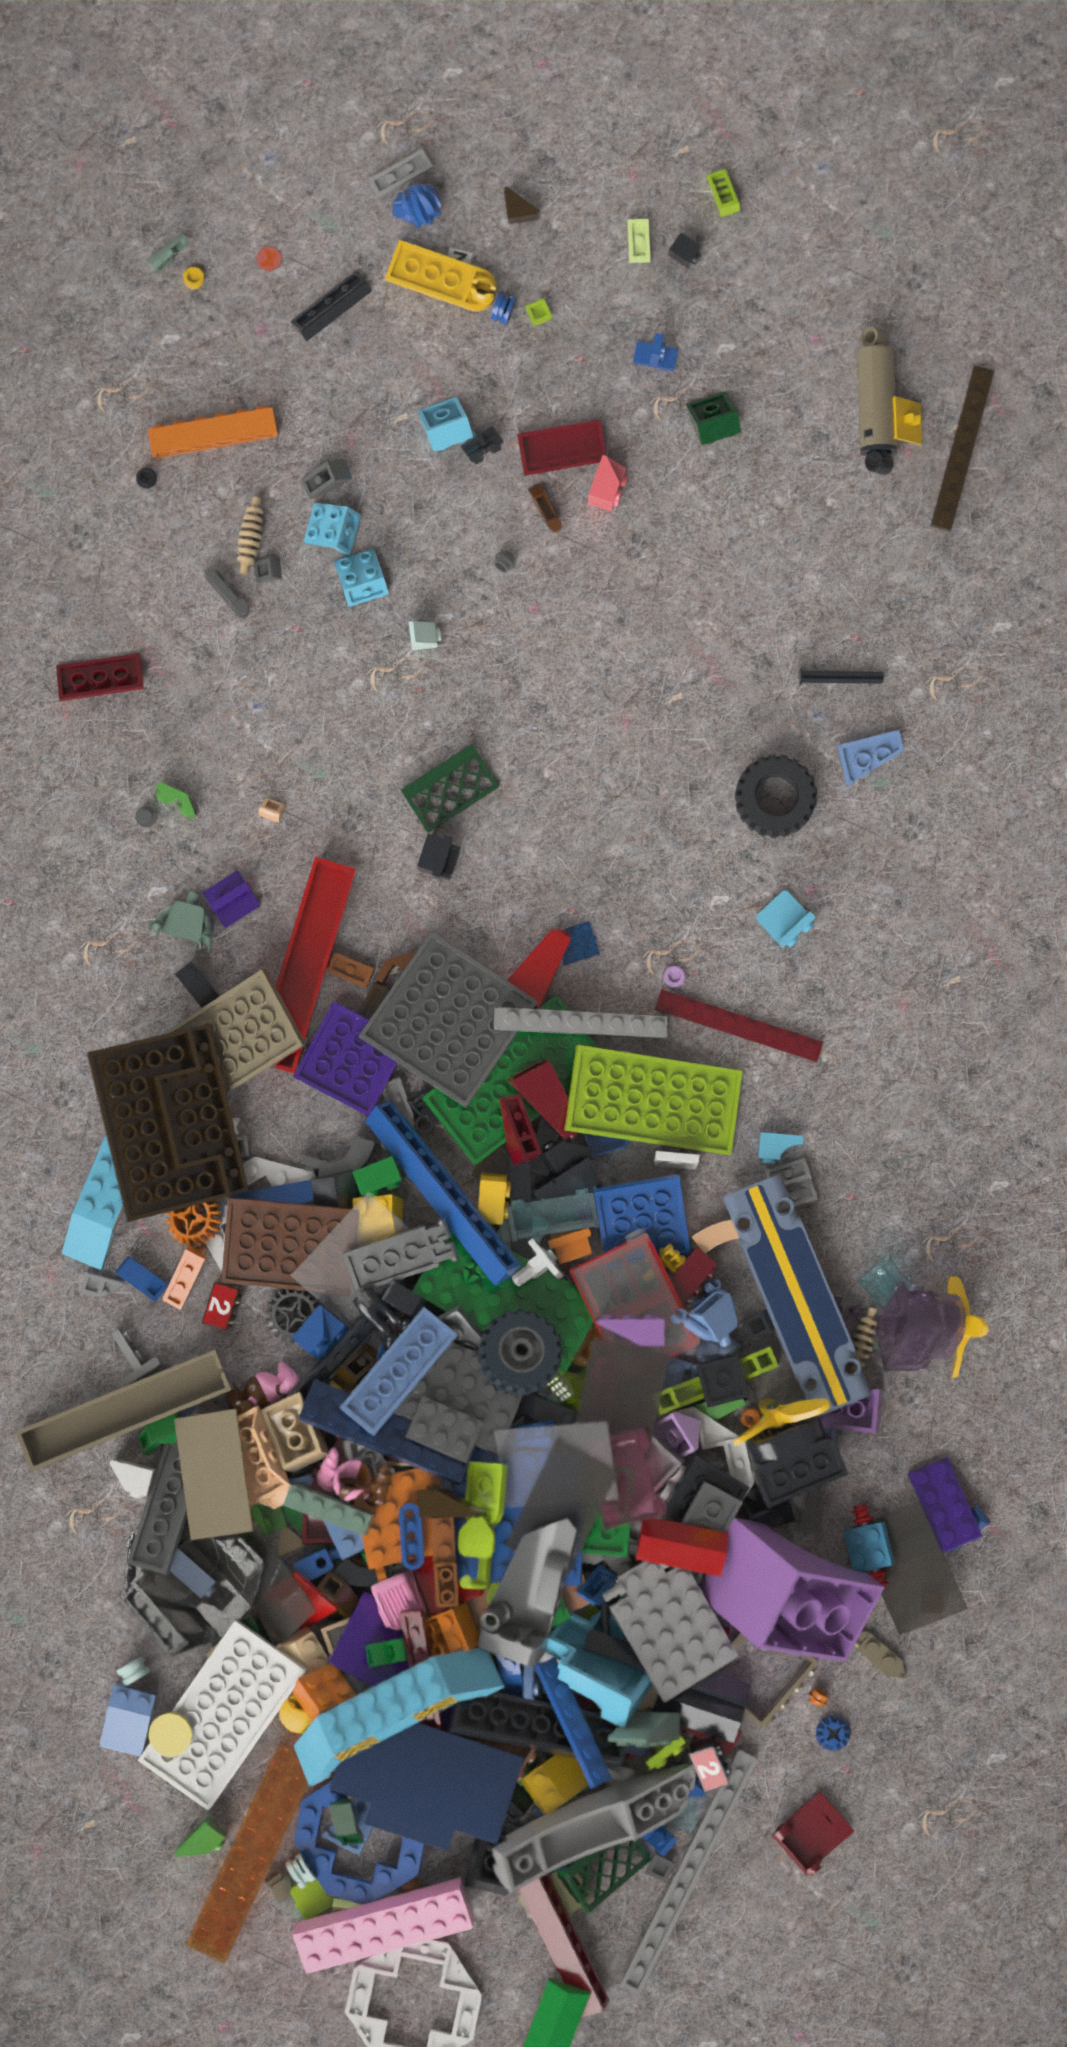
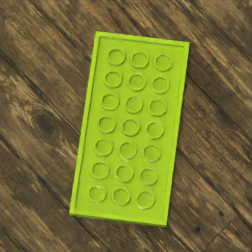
(653, 1100)

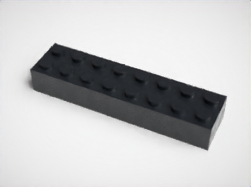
(528, 1725)

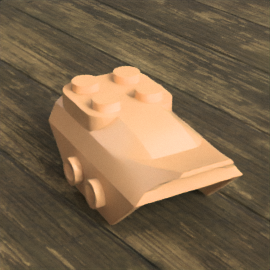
(264, 1473)

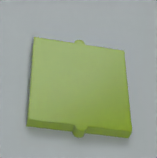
(311, 1899)

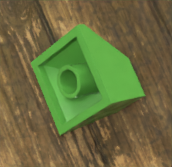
(202, 1840)

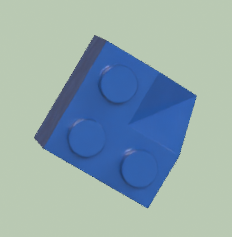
(320, 1332)

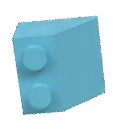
(445, 424)

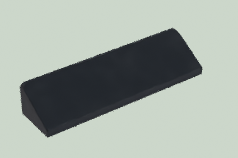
(331, 306)

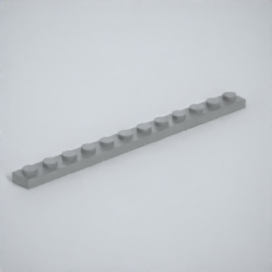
(687, 1873)

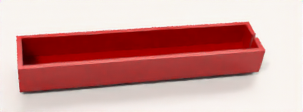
(312, 946)

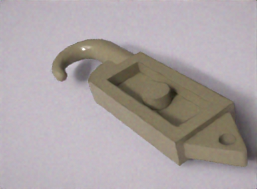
(879, 1655)

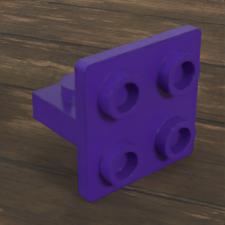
(231, 899)

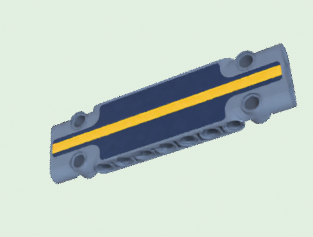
(796, 1293)

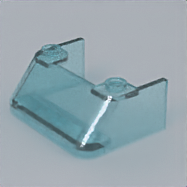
(552, 1215)

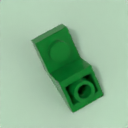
(157, 1433)

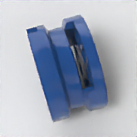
(500, 308)

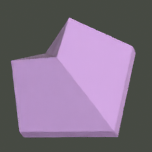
(679, 1432)

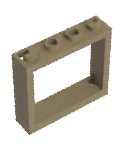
(781, 1700)

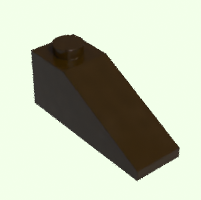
(445, 1503)

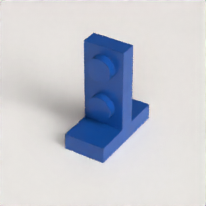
(655, 354)

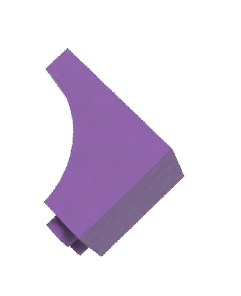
(789, 1596)

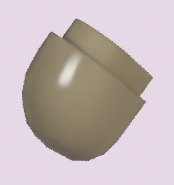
(279, 1885)

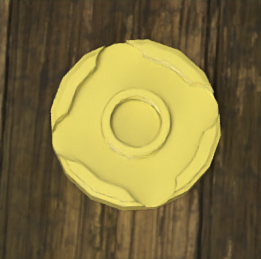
(170, 1734)

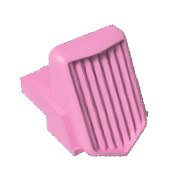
(395, 1595)

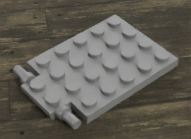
(669, 1626)

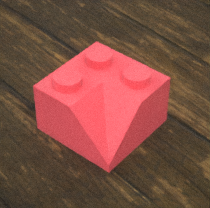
(605, 489)

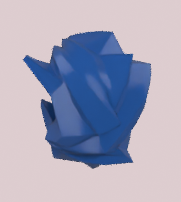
(418, 204)

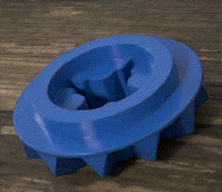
(822, 1733)

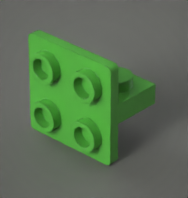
(268, 1518)

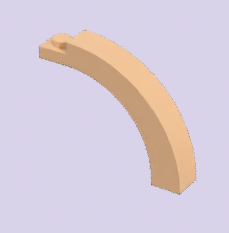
(717, 1234)

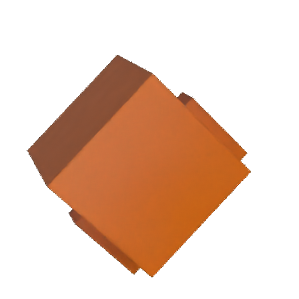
(570, 1244)

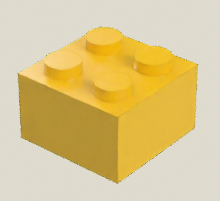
(492, 1196)

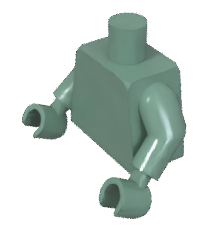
(185, 921)

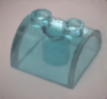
(883, 1280)

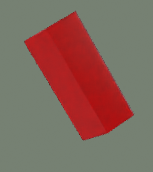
(682, 1546)

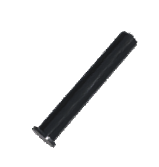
(858, 677)

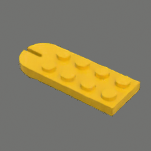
(441, 277)

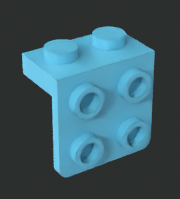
(785, 919)

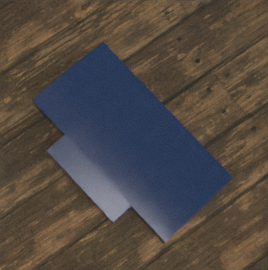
(431, 1784)

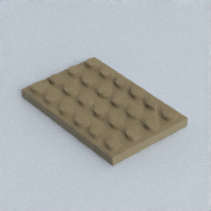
(248, 1029)

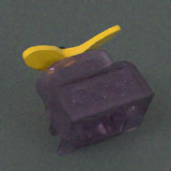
(927, 1327)

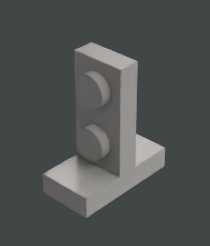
(134, 1357)

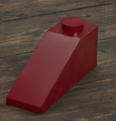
(518, 1130)

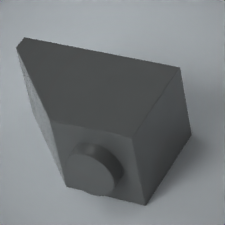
(326, 478)

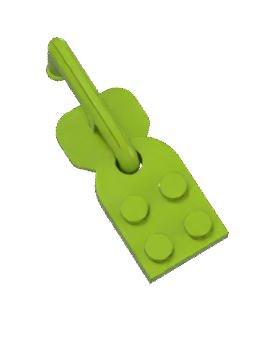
(477, 1537)

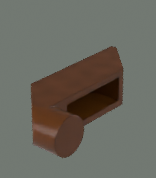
(545, 508)

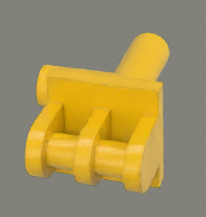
(671, 1258)

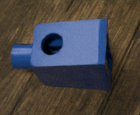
(308, 1566)

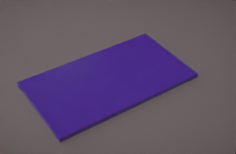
(364, 1629)

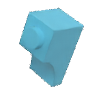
(773, 1145)

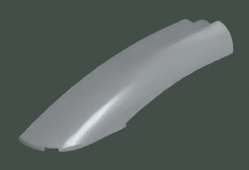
(593, 1824)

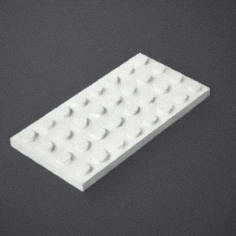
(227, 1712)

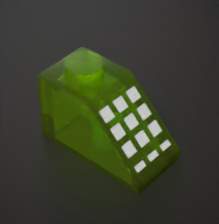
(567, 1388)

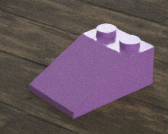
(858, 1416)

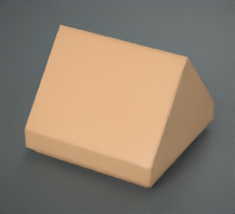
(271, 810)

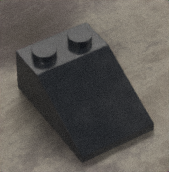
(480, 1869)

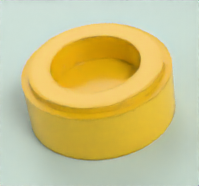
(193, 277)

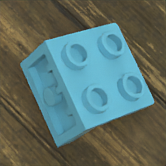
(332, 527)
(361, 577)

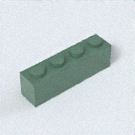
(329, 1509)

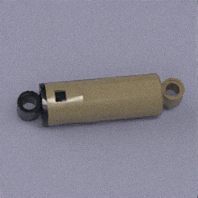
(875, 400)

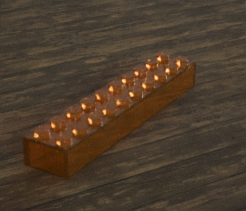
(250, 1856)

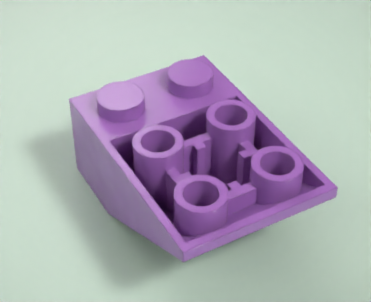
(638, 1331)

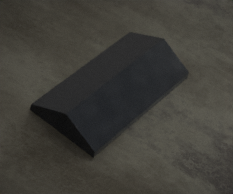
(335, 1189)
(704, 1713)

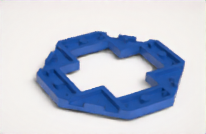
(322, 1859)

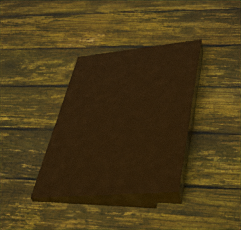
(167, 1122)

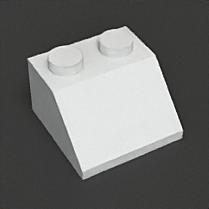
(134, 1477)

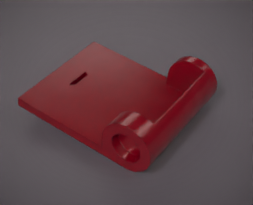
(810, 1836)

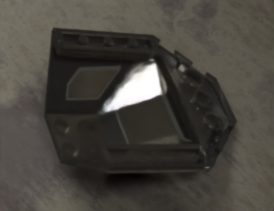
(177, 1614)

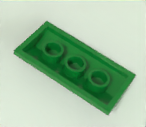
(557, 2015)

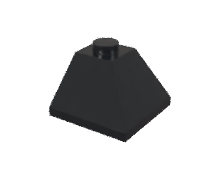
(759, 1512)

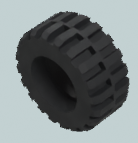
(775, 767)

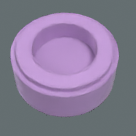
(674, 976)

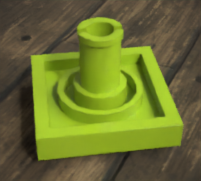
(658, 1759)

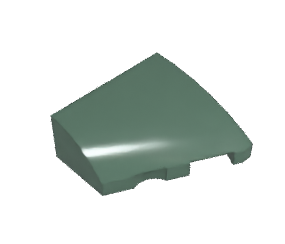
(164, 256)

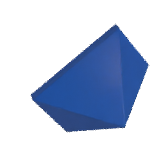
(597, 1584)

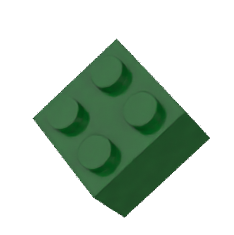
(378, 1177)

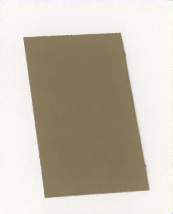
(213, 1474)

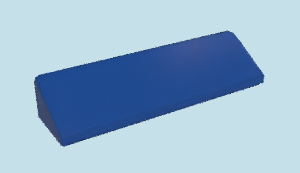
(294, 1192)

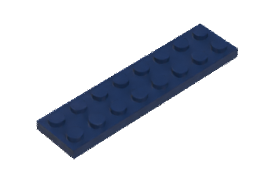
(324, 1412)

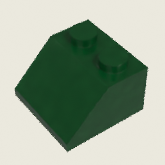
(714, 418)

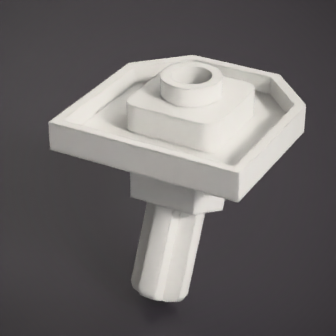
(538, 1265)

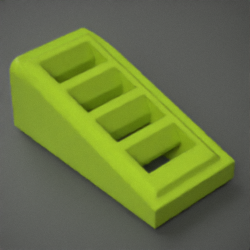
(726, 205)

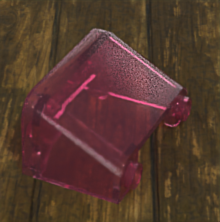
(634, 1485)

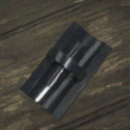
(481, 444)

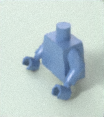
(713, 1317)

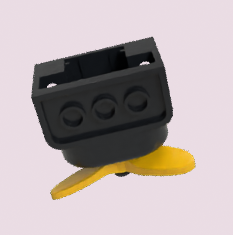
(791, 1450)

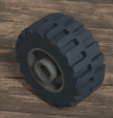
(524, 1332)

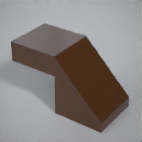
(399, 962)

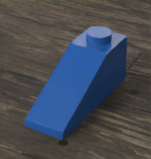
(512, 1676)

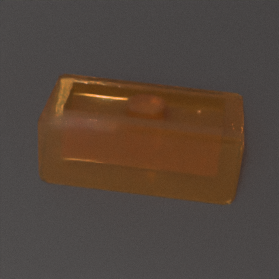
(582, 1355)

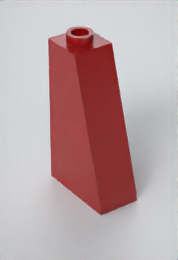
(541, 965)

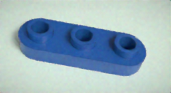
(411, 1546)

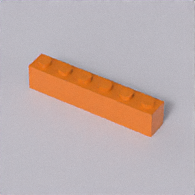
(212, 432)

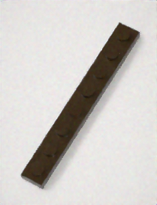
(962, 448)

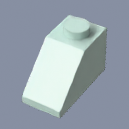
(424, 635)

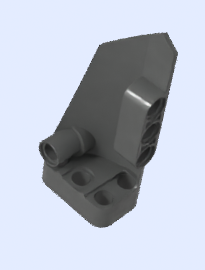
(529, 1595)

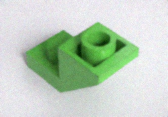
(171, 795)

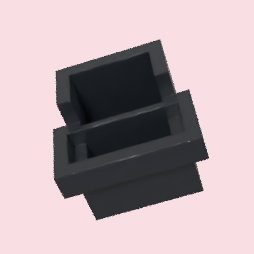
(438, 857)

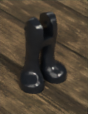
(388, 1335)

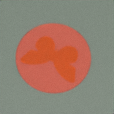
(268, 258)

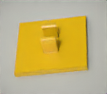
(907, 420)

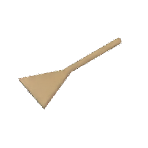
(288, 1541)

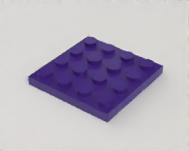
(344, 1063)

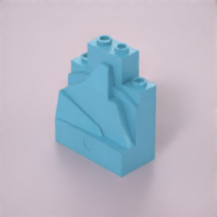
(610, 1684)

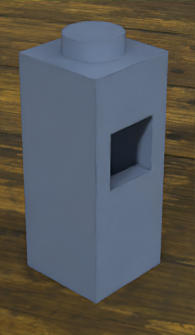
(192, 1575)

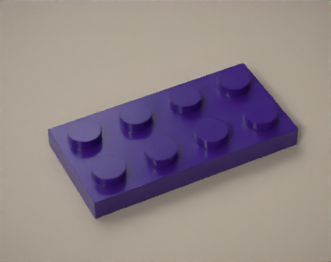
(945, 1505)

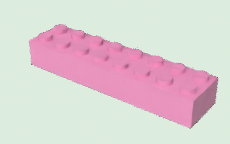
(383, 1925)

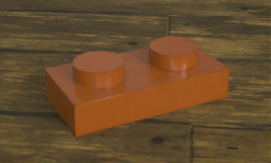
(350, 970)

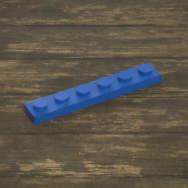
(573, 1723)

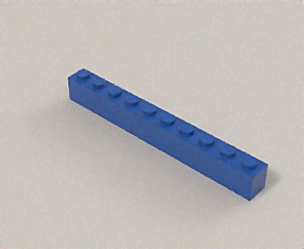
(442, 1192)

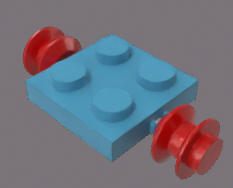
(869, 1545)

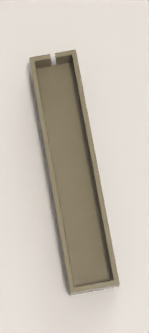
(124, 1410)

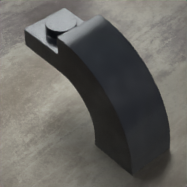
(358, 1574)

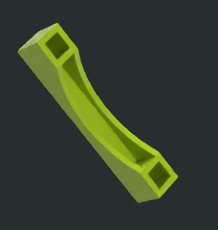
(691, 1390)

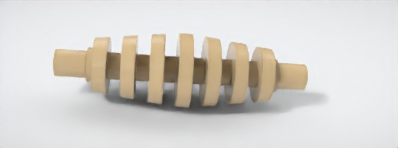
(249, 536)
(863, 1339)

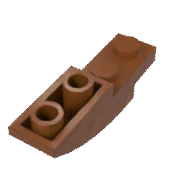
(444, 1561)

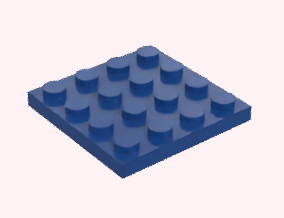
(646, 1204)

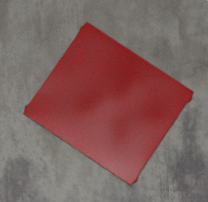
(322, 1603)

